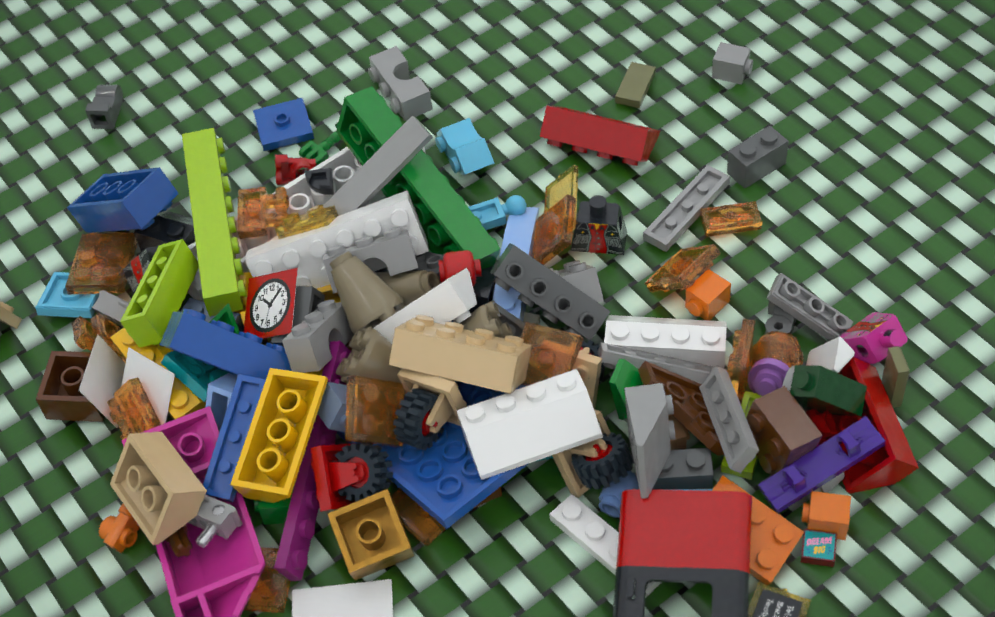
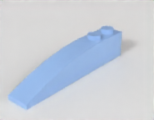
(521, 233)

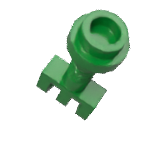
(319, 152)

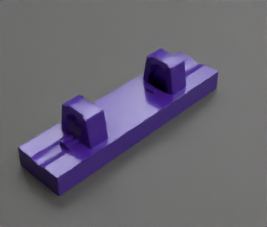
(821, 465)

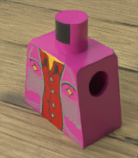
(876, 334)

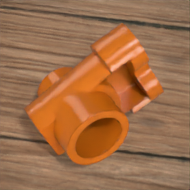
(119, 531)

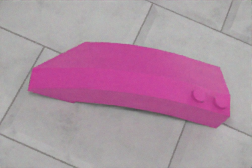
(224, 573)

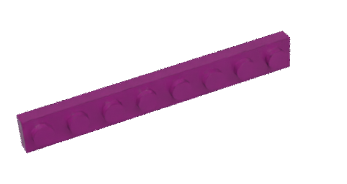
(304, 507)

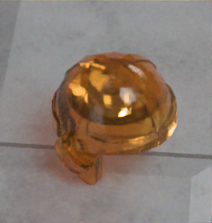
(777, 346)

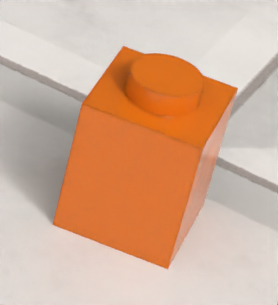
(707, 295)
(827, 513)

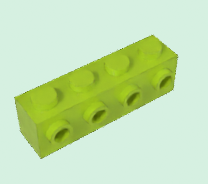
(160, 293)

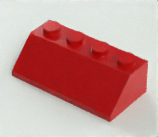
(599, 134)
(895, 458)

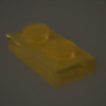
(313, 219)

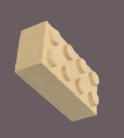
(460, 353)

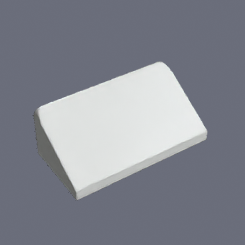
(831, 355)

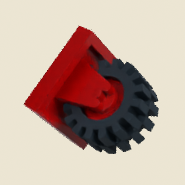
(348, 473)

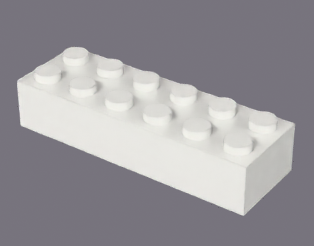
(307, 248)

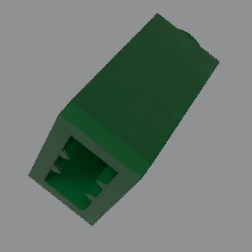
(827, 391)

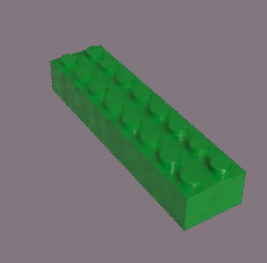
(445, 218)

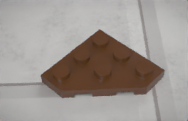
(687, 403)

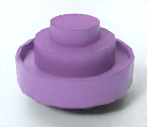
(767, 375)

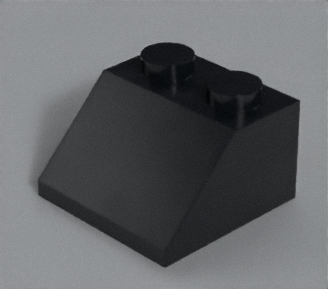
(165, 229)

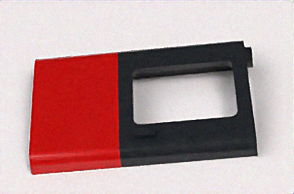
(684, 540)

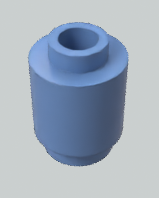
(611, 496)

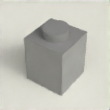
(731, 63)

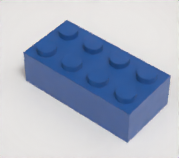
(123, 201)
(220, 347)

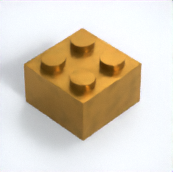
(370, 535)

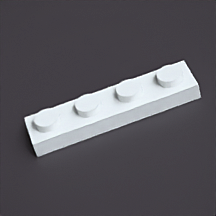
(590, 533)

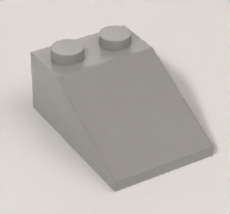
(649, 432)

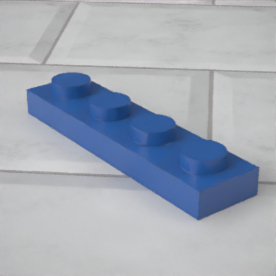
(232, 437)

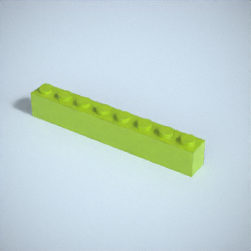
(212, 222)

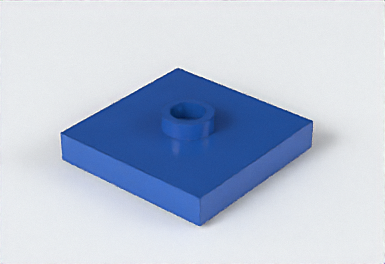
(283, 124)

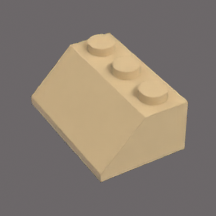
(156, 485)

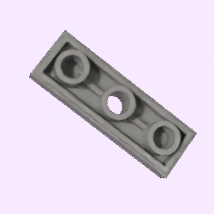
(808, 308)

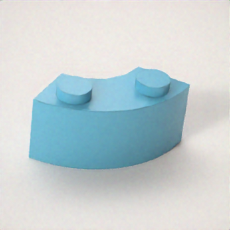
(463, 147)

